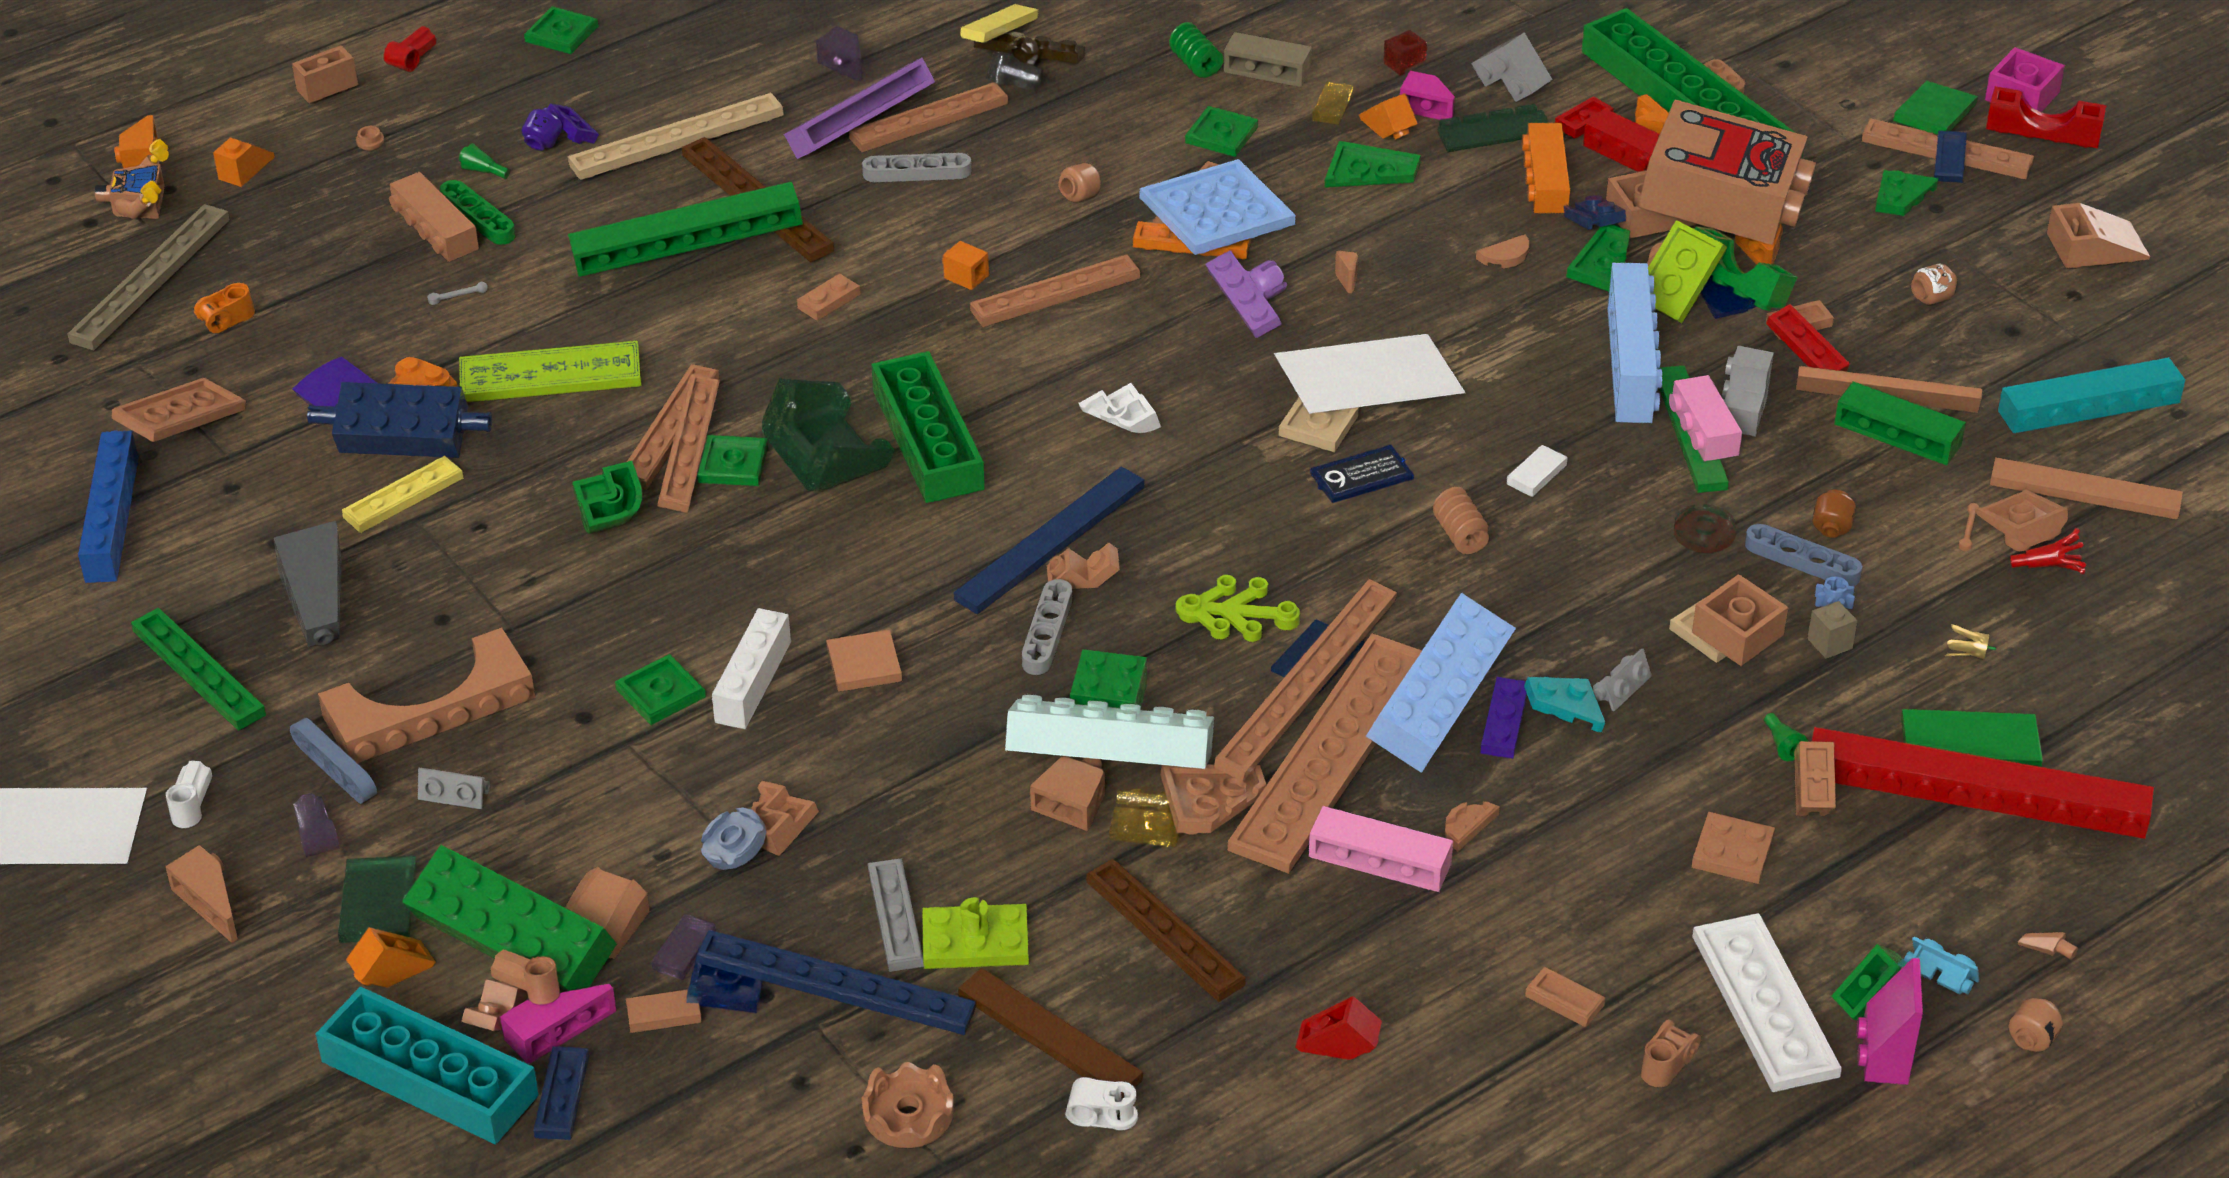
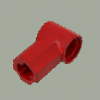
(408, 52)

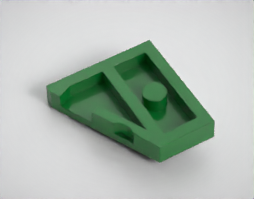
(1902, 191)

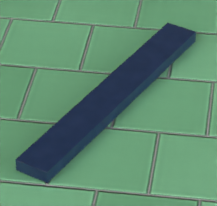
(1048, 540)
(836, 982)

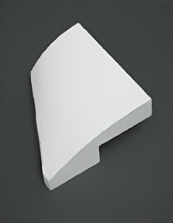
(1123, 408)

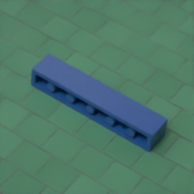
(108, 507)

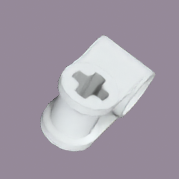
(1099, 1102)

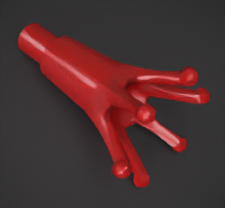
(2053, 555)

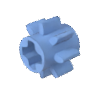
(1834, 590)

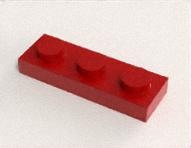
(1805, 340)

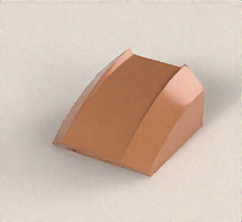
(611, 903)

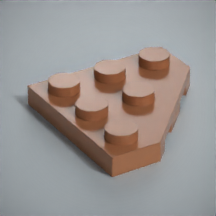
(1207, 797)

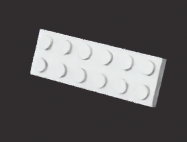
(1766, 1002)

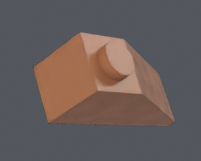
(200, 883)

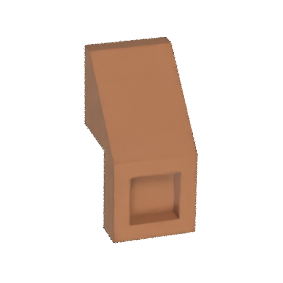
(1083, 572)
(495, 1001)

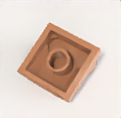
(2025, 519)

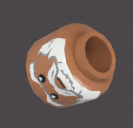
(1934, 284)

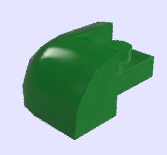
(608, 498)

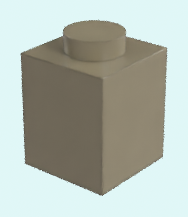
(1832, 629)

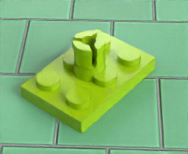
(1683, 269)
(975, 935)

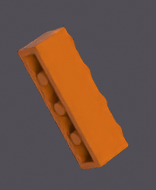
(1546, 167)

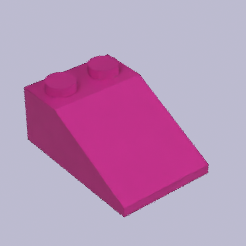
(1892, 1028)

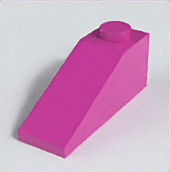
(537, 1028)

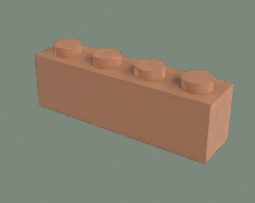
(433, 216)

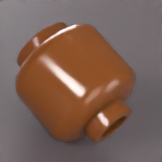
(1834, 513)

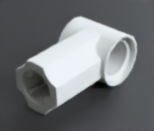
(187, 794)

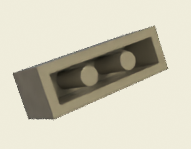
(1267, 59)

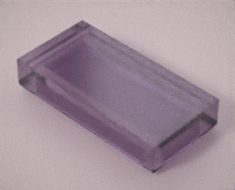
(681, 947)

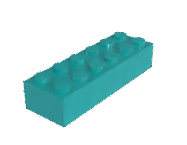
(427, 1065)

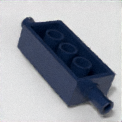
(400, 419)

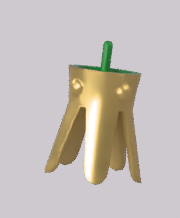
(1975, 648)

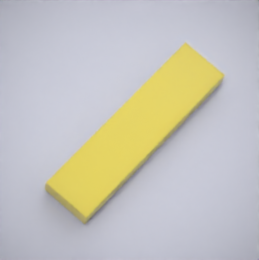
(999, 23)
(402, 494)

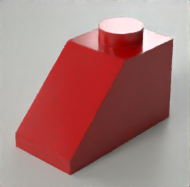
(1340, 1031)

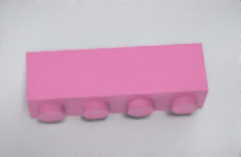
(1380, 848)

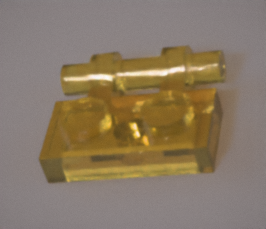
(1143, 825)

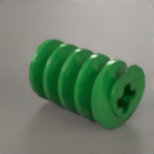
(1195, 50)

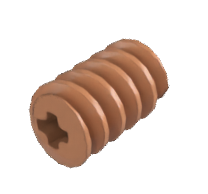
(1461, 520)

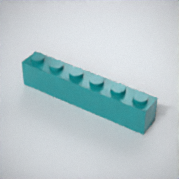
(2091, 395)

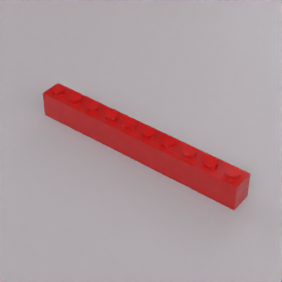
(1989, 784)

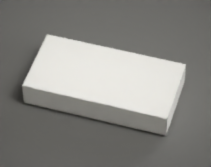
(1537, 470)

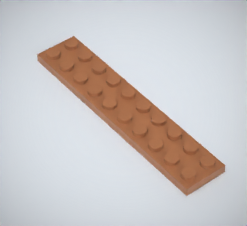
(1323, 757)

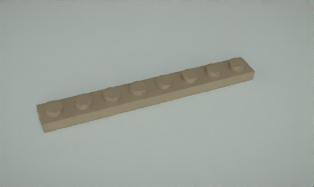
(148, 277)

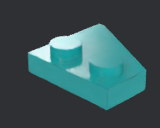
(1565, 699)

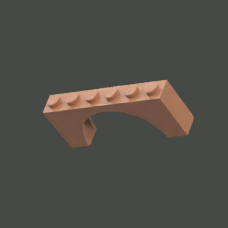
(373, 728)

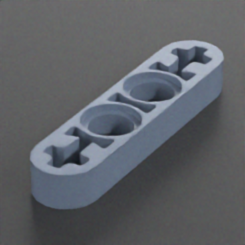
(1762, 537)
(333, 760)

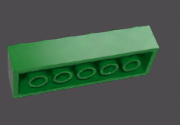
(928, 427)
(500, 915)

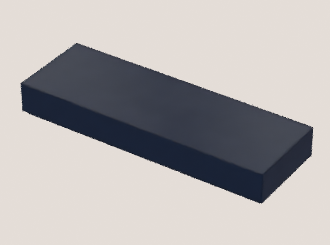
(561, 1093)

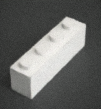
(751, 668)

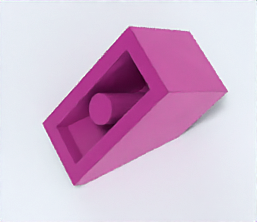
(1428, 96)

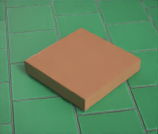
(864, 660)

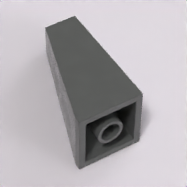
(312, 579)

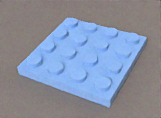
(1217, 206)

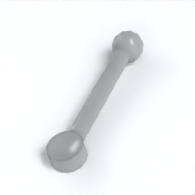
(435, 298)

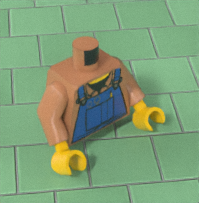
(137, 189)

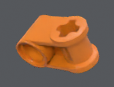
(227, 307)

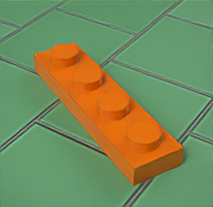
(1159, 237)

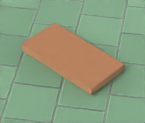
(178, 409)

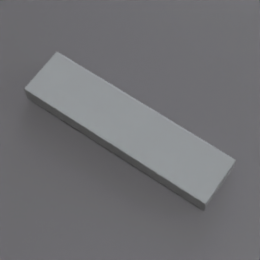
(895, 915)

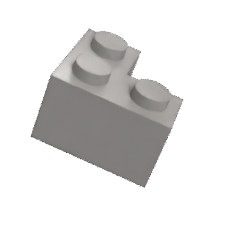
(1516, 65)
(1748, 386)

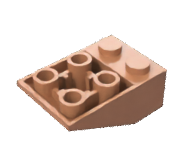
(2093, 237)

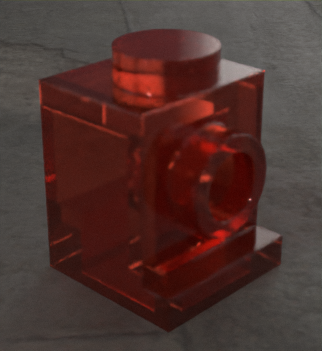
(1404, 51)

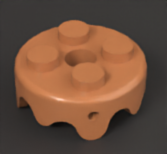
(907, 1087)

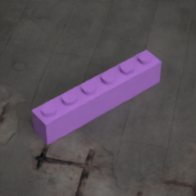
(859, 108)

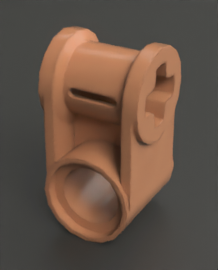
(1667, 1054)

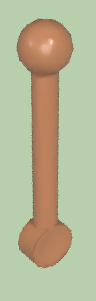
(1965, 544)

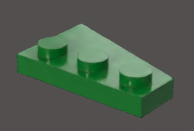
(1370, 165)
(1595, 260)

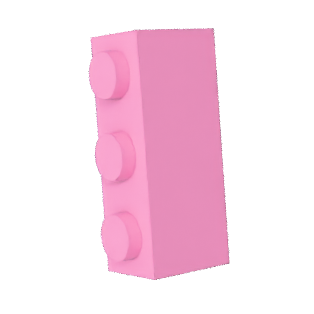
(1705, 418)

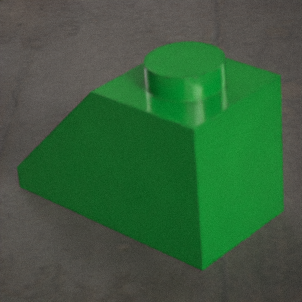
(1867, 979)

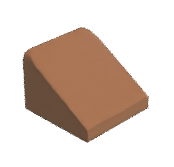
(1346, 269)

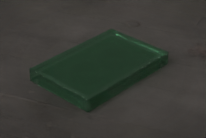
(375, 896)

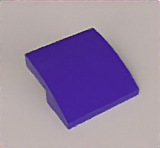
(324, 383)

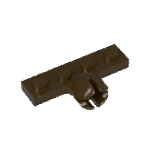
(1031, 49)

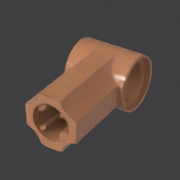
(533, 975)

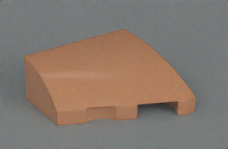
(782, 816)

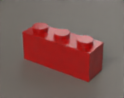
(1620, 139)

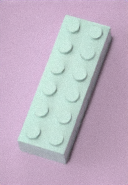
(1110, 732)

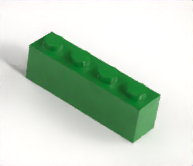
(1899, 423)

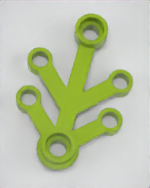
(1197, 608)

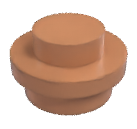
(369, 138)

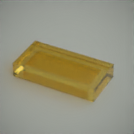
(1332, 103)

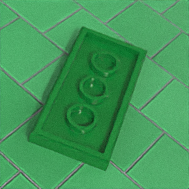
(1983, 734)

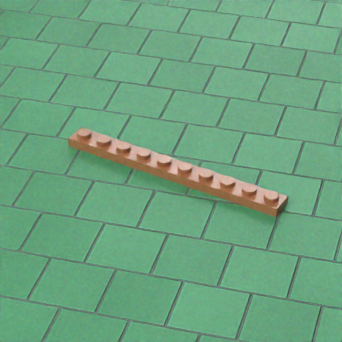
(1304, 680)

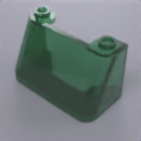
(814, 439)

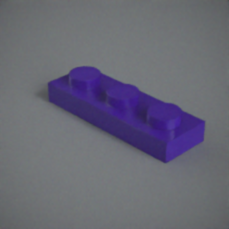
(1504, 718)

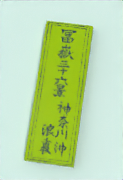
(550, 371)

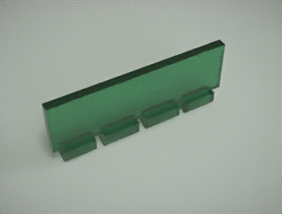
(1480, 131)

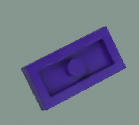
(574, 125)

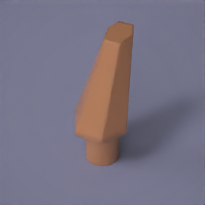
(2049, 943)

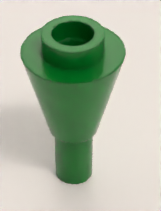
(475, 159)
(1785, 737)

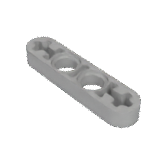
(886, 167)
(1042, 625)

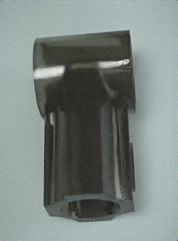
(1006, 71)

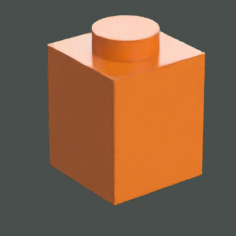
(965, 265)

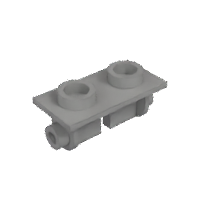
(1624, 680)
(451, 788)

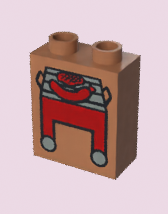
(1727, 173)

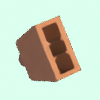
(1070, 791)

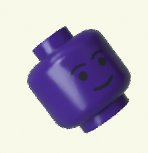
(541, 129)

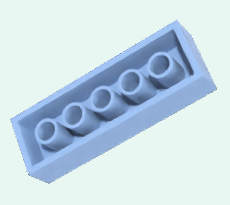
(1634, 343)
(1440, 682)

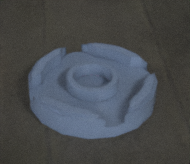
(733, 838)

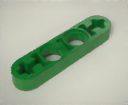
(481, 209)

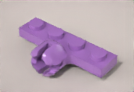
(1249, 290)

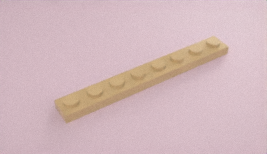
(675, 136)

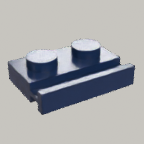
(1595, 211)

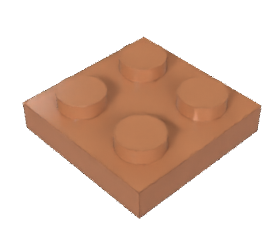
(1733, 847)

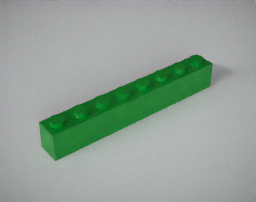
(685, 229)

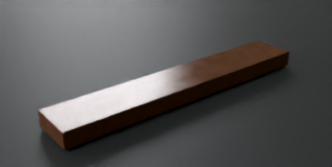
(1166, 930)
(1047, 1030)

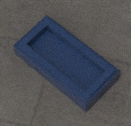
(1950, 156)

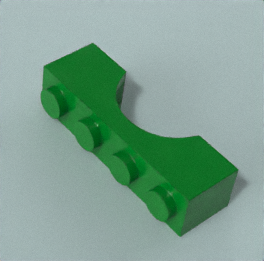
(1765, 283)

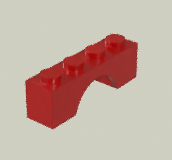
(2012, 114)

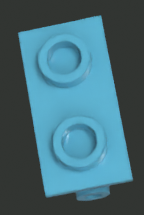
(1955, 969)

